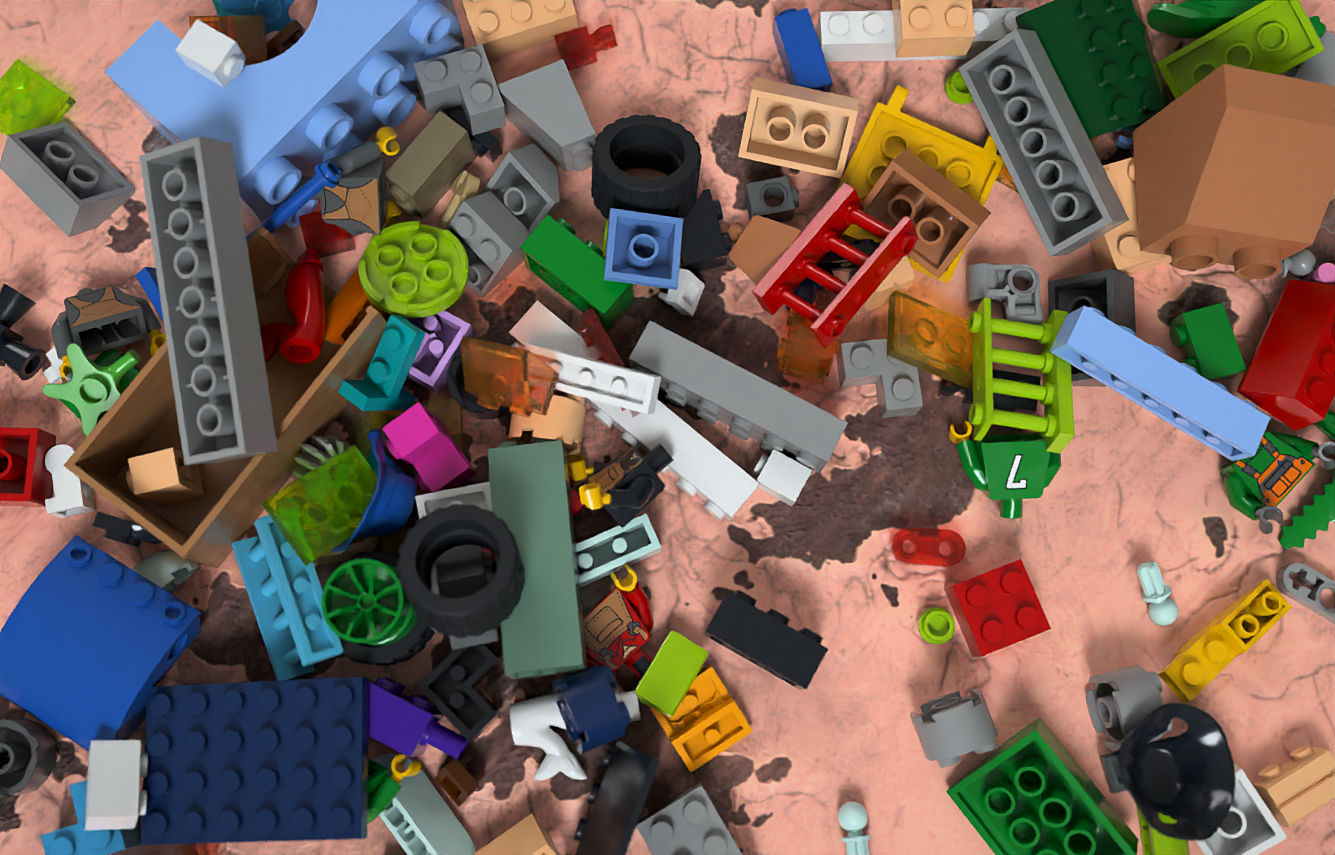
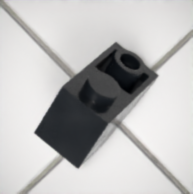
(702, 240)

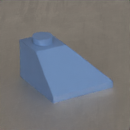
(643, 249)

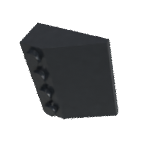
(617, 800)

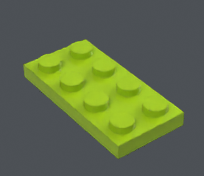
(1263, 39)

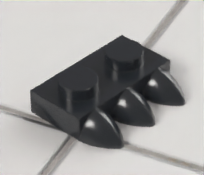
(123, 530)

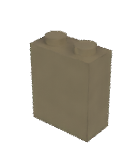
(430, 165)

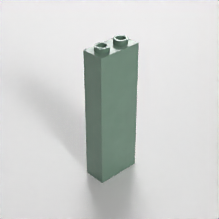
(535, 502)

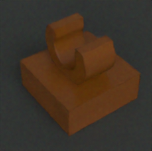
(458, 781)

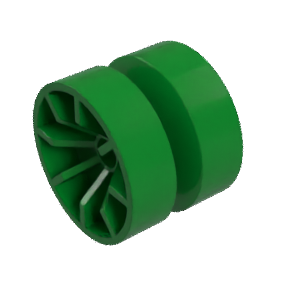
(367, 603)

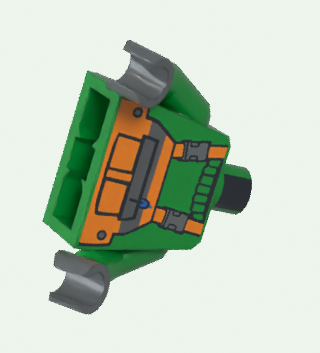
(1262, 481)

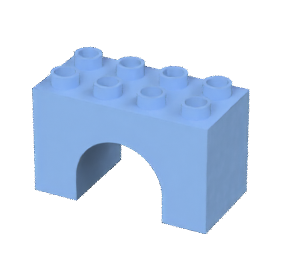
(301, 106)

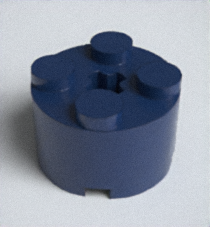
(591, 707)

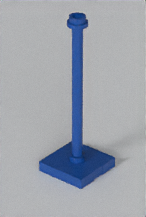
(326, 175)

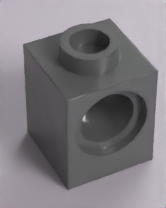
(777, 187)

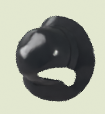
(1181, 775)

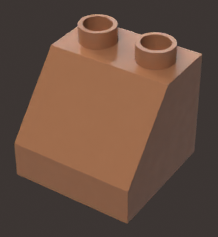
(1236, 171)

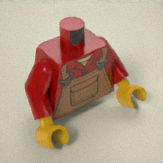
(620, 627)

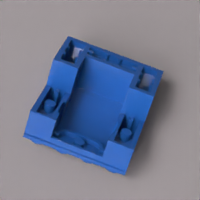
(91, 644)

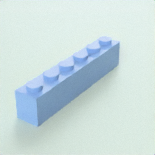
(1160, 383)

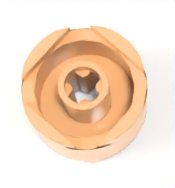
(563, 422)

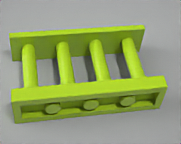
(1053, 394)

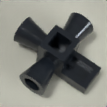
(18, 356)

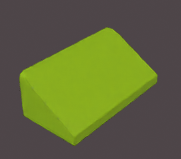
(671, 674)

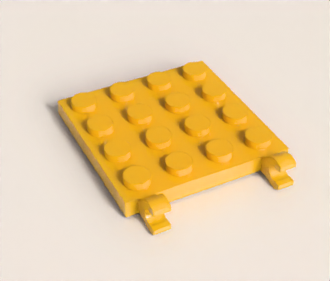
(891, 132)

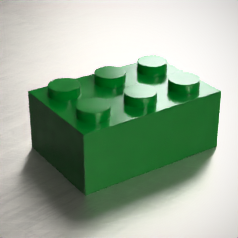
(575, 270)

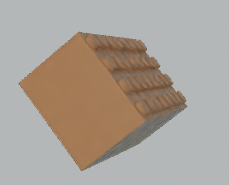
(302, 405)

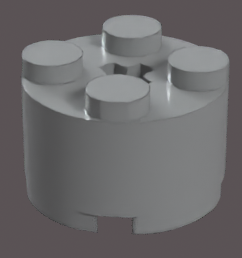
(1122, 701)
(954, 727)

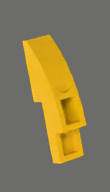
(1223, 640)

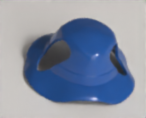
(392, 498)

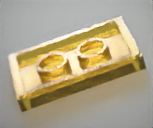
(930, 339)

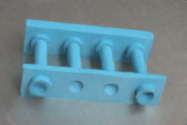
(285, 602)

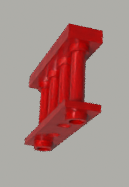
(824, 236)

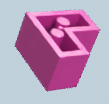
(425, 442)

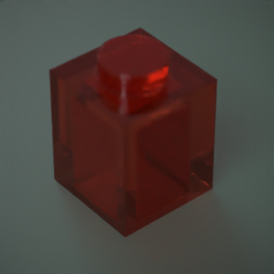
(323, 236)

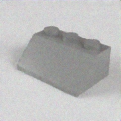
(64, 176)

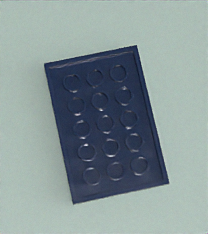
(257, 761)

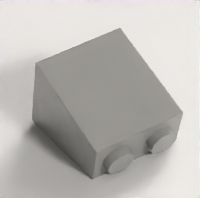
(551, 115)

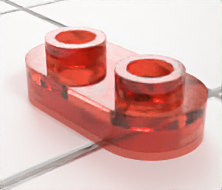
(926, 547)

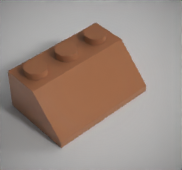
(938, 209)

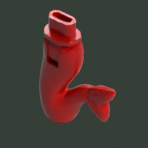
(306, 303)

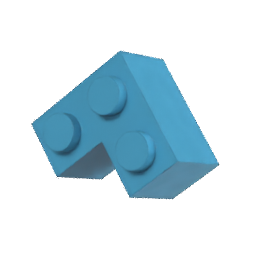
(78, 841)

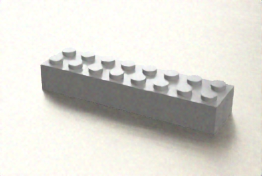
(208, 301)

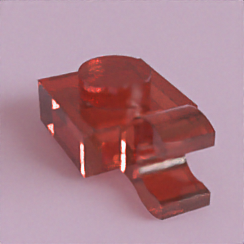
(579, 48)

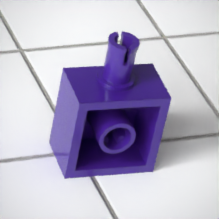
(408, 721)

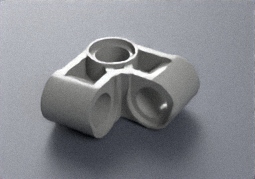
(996, 283)

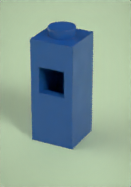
(800, 50)

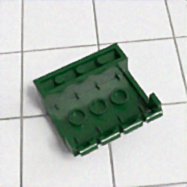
(1101, 61)

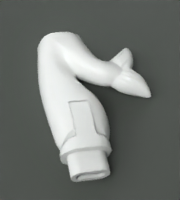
(532, 724)

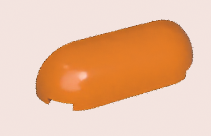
(347, 311)

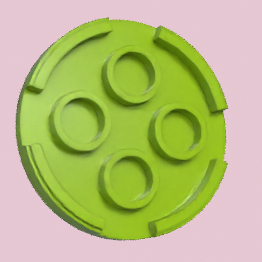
(413, 270)

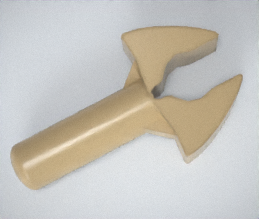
(464, 187)

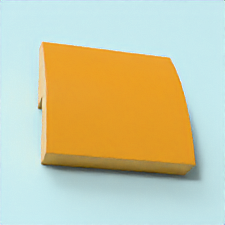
(704, 721)

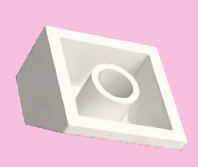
(1248, 825)

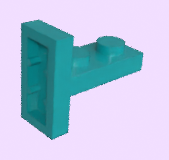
(388, 370)

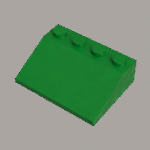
(1039, 801)

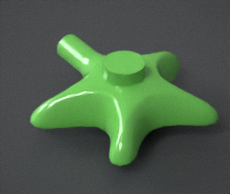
(92, 385)

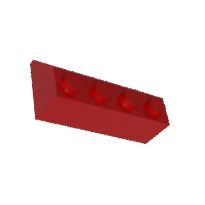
(1295, 356)

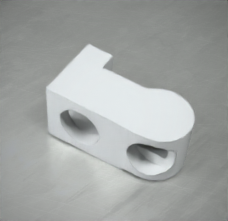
(70, 492)

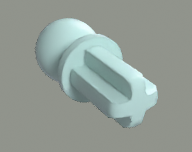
(1161, 609)
(853, 818)

